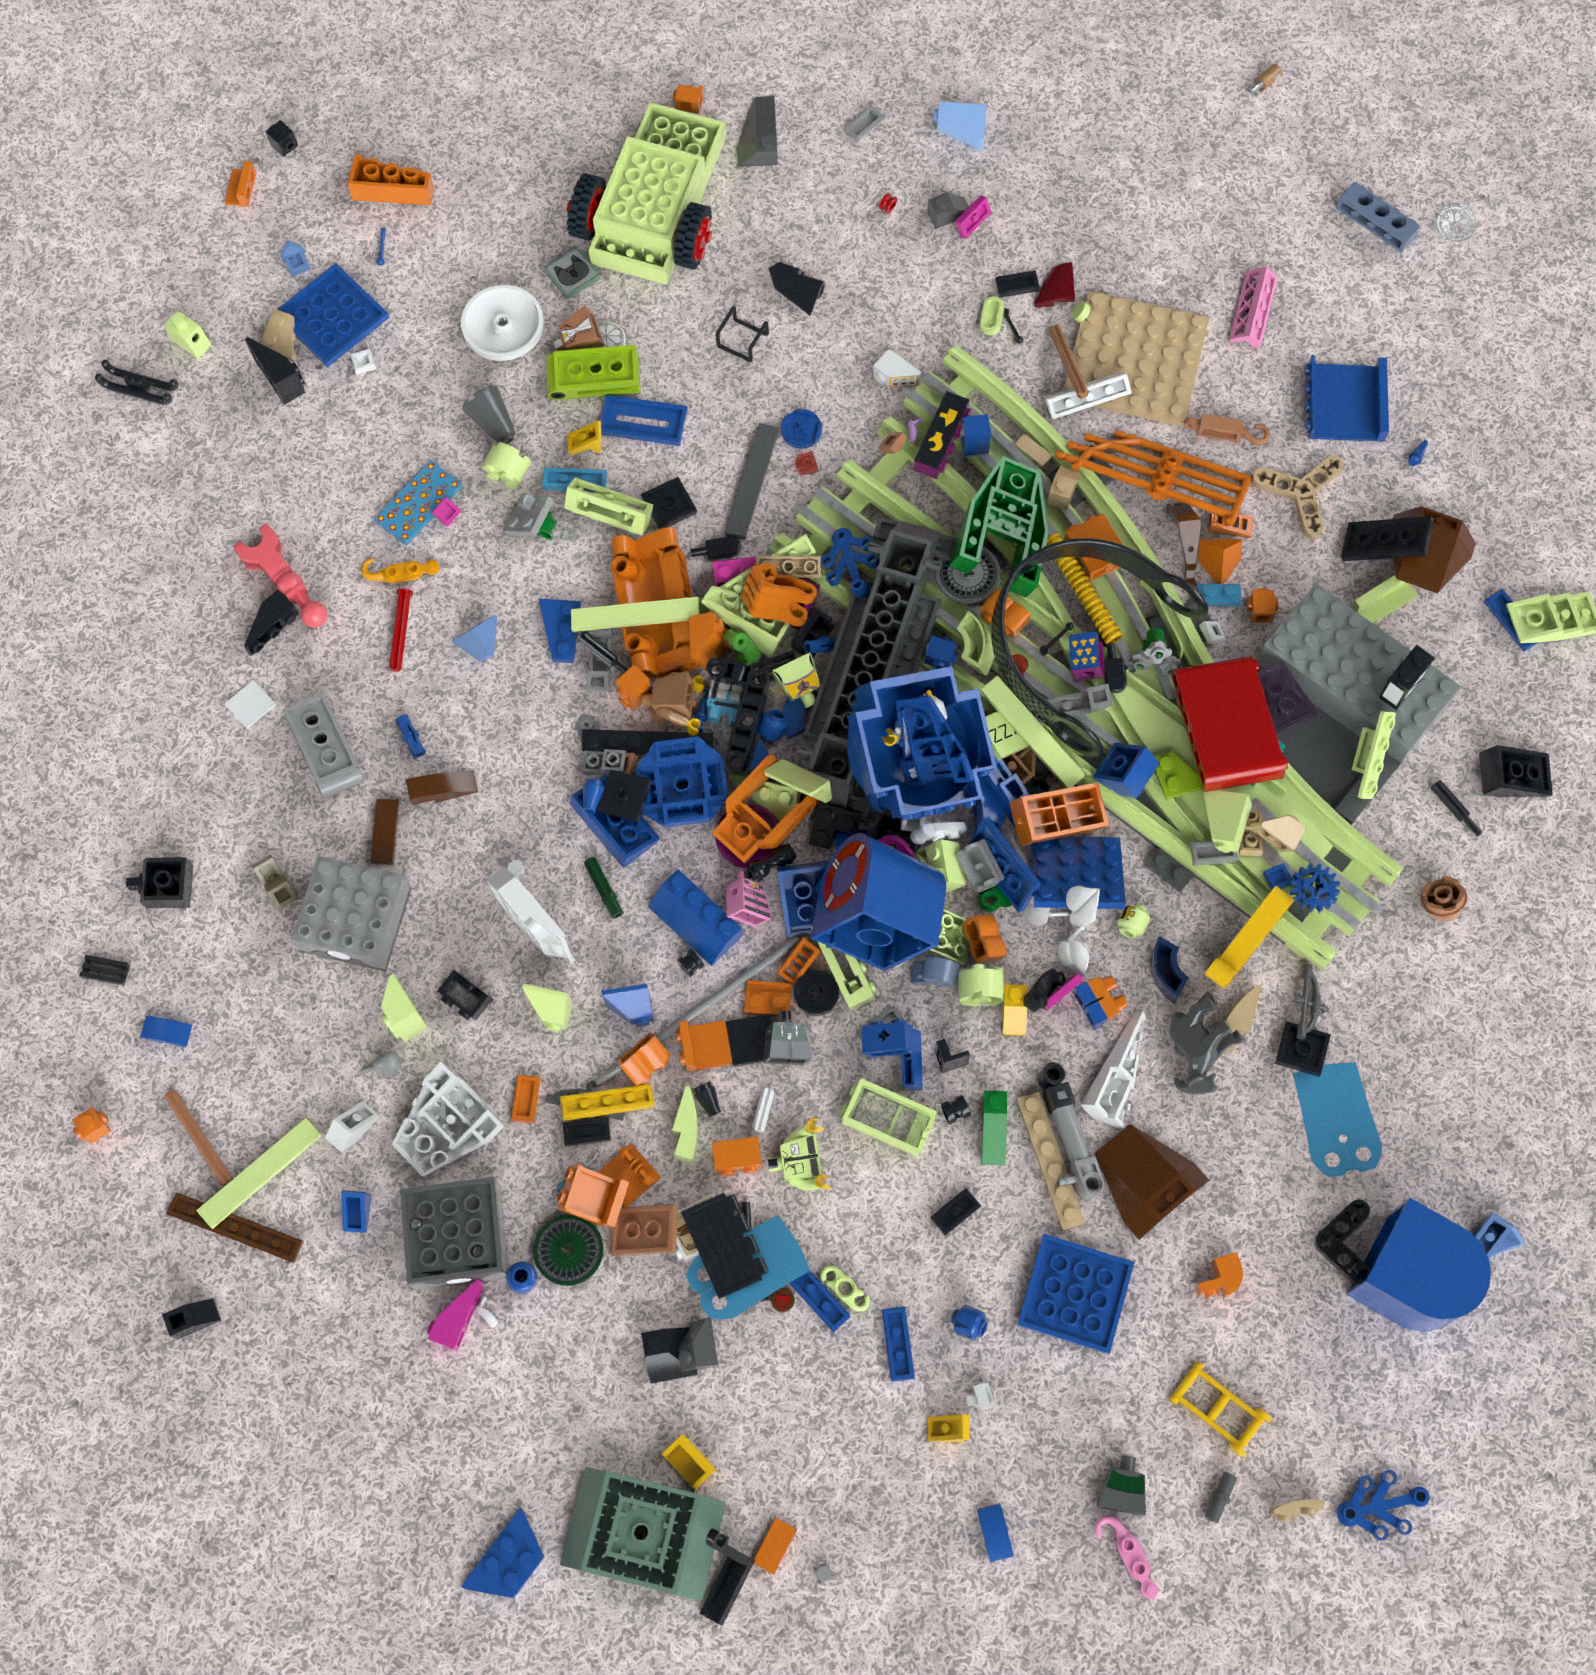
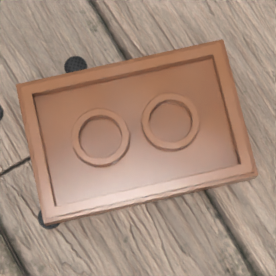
(645, 1230)

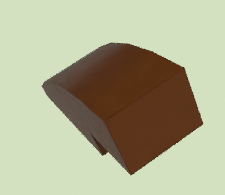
(441, 786)

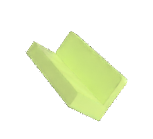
(1384, 599)
(800, 780)

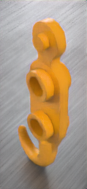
(400, 572)

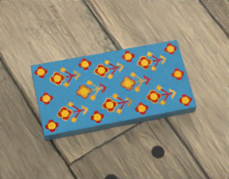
(413, 505)

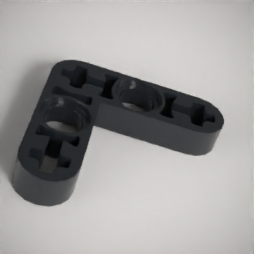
(1338, 1247)

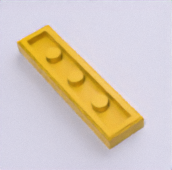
(606, 1102)

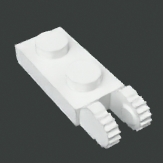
(946, 831)

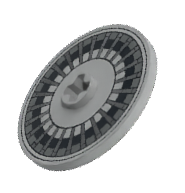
(975, 587)

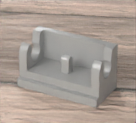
(979, 866)

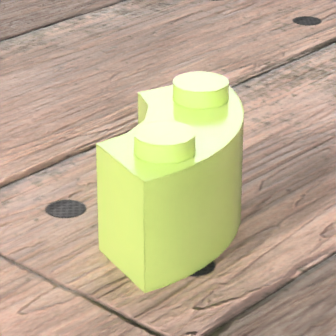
(977, 644)

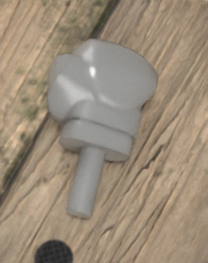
(385, 1064)

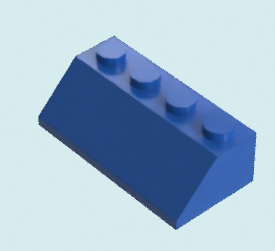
(695, 917)

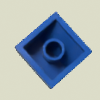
(1126, 769)

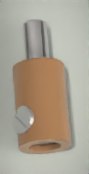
(1266, 78)

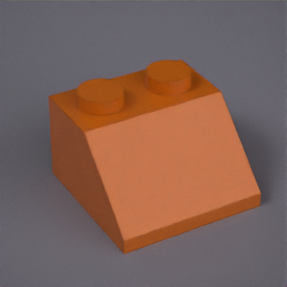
(706, 637)

